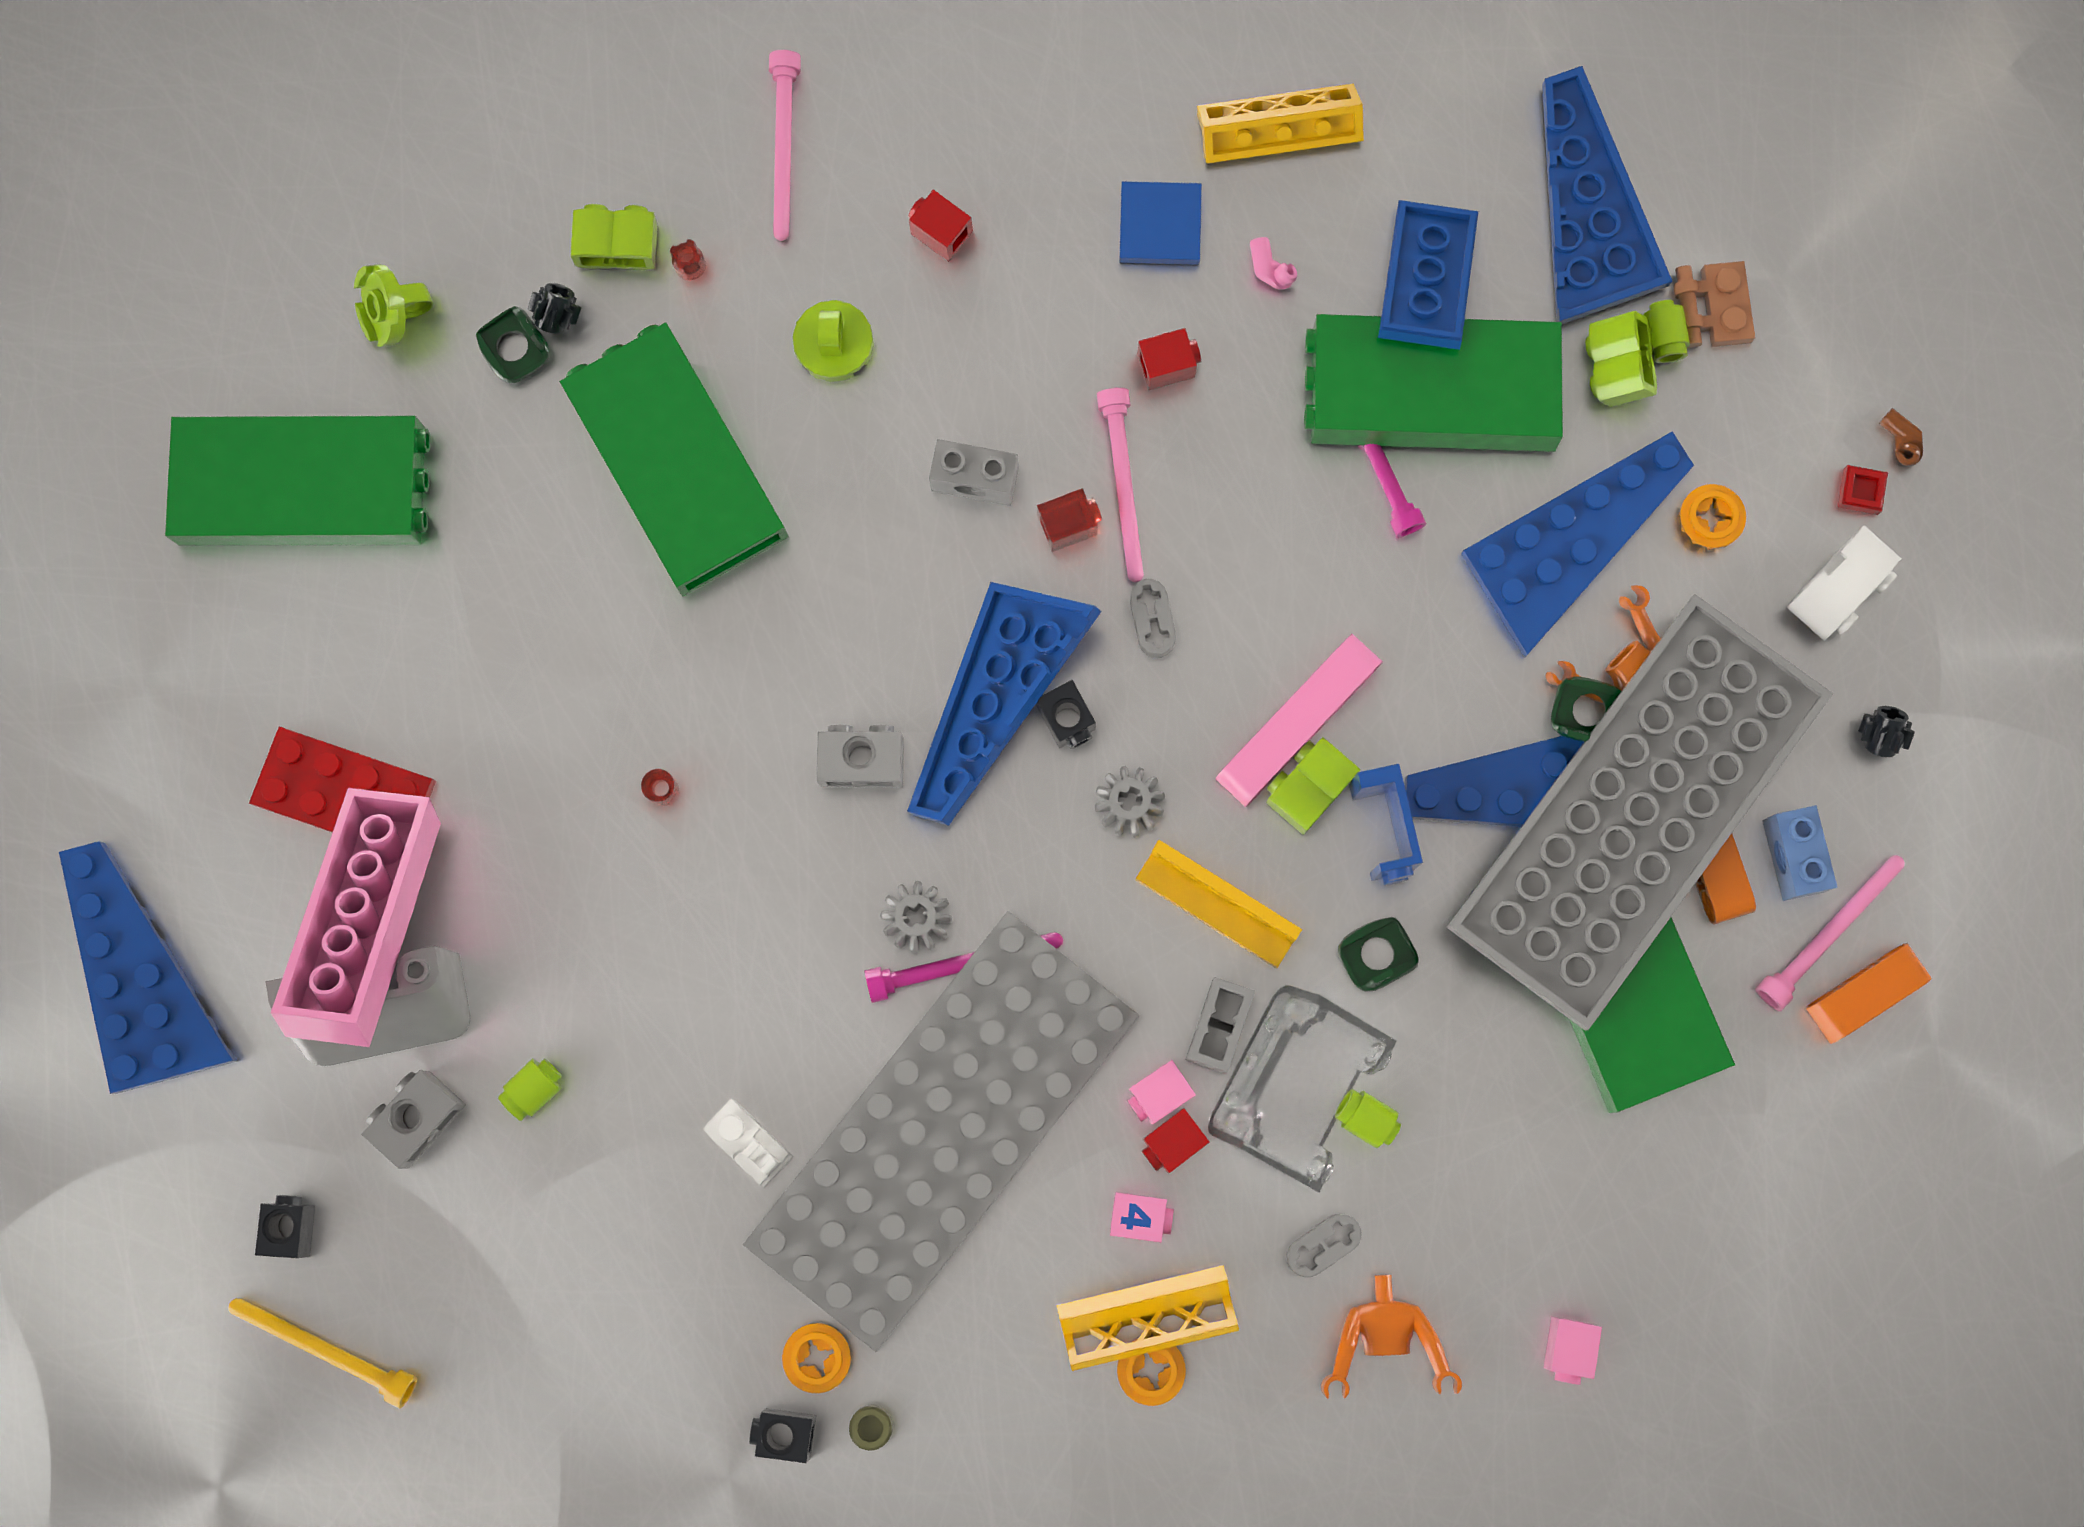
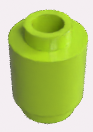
(1668, 331)
(530, 1088)
(1368, 1118)

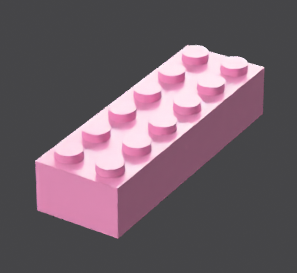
(357, 918)

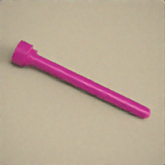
(1405, 517)
(884, 982)

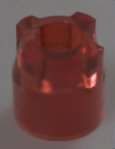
(691, 269)
(650, 781)

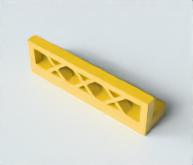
(1281, 123)
(1218, 904)
(1142, 1304)

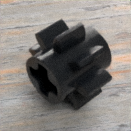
(554, 308)
(1886, 731)

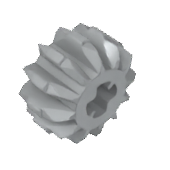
(1122, 789)
(918, 931)

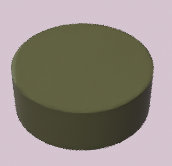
(870, 1427)

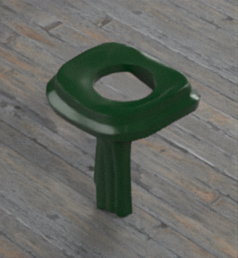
(507, 322)
(1567, 693)
(1404, 954)

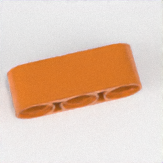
(1725, 886)
(1868, 993)

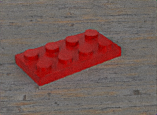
(311, 777)

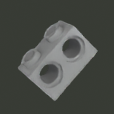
(1220, 1025)

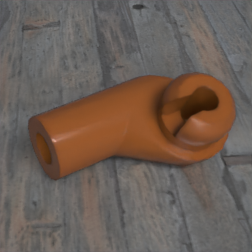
(1907, 437)

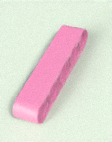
(1298, 720)

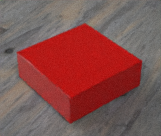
(1862, 489)

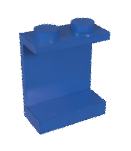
(1389, 781)

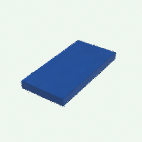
(1428, 275)

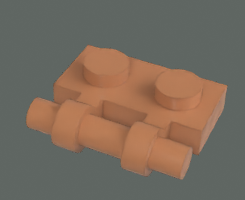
(1726, 303)

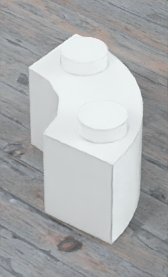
(1845, 583)

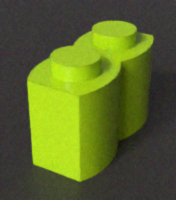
(614, 238)
(1621, 359)
(1312, 785)

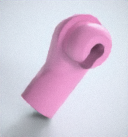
(1268, 270)

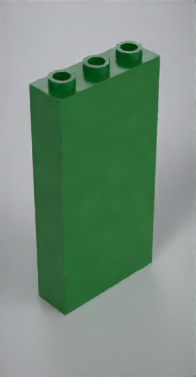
(1389, 392)
(673, 458)
(297, 480)
(1654, 1029)

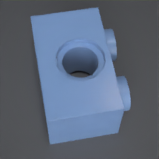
(1799, 853)

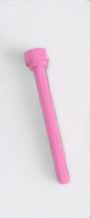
(785, 67)
(1114, 405)
(1778, 989)

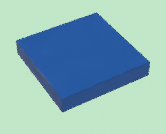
(1160, 223)

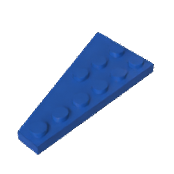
(1597, 224)
(1557, 550)
(1005, 670)
(1492, 787)
(138, 993)

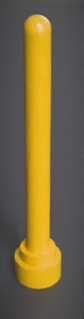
(394, 1385)

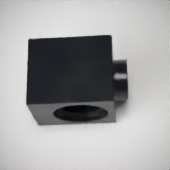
(1062, 698)
(270, 1240)
(802, 1429)

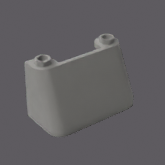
(422, 1011)

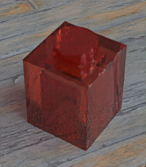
(1069, 519)

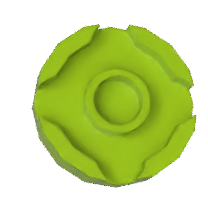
(388, 304)
(833, 340)

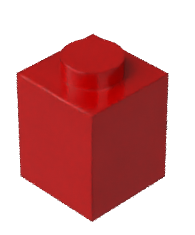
(939, 224)
(1168, 358)
(1174, 1142)

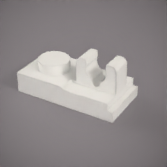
(747, 1142)

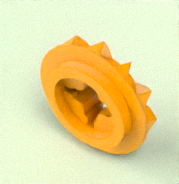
(1726, 505)
(809, 1377)
(1140, 1388)

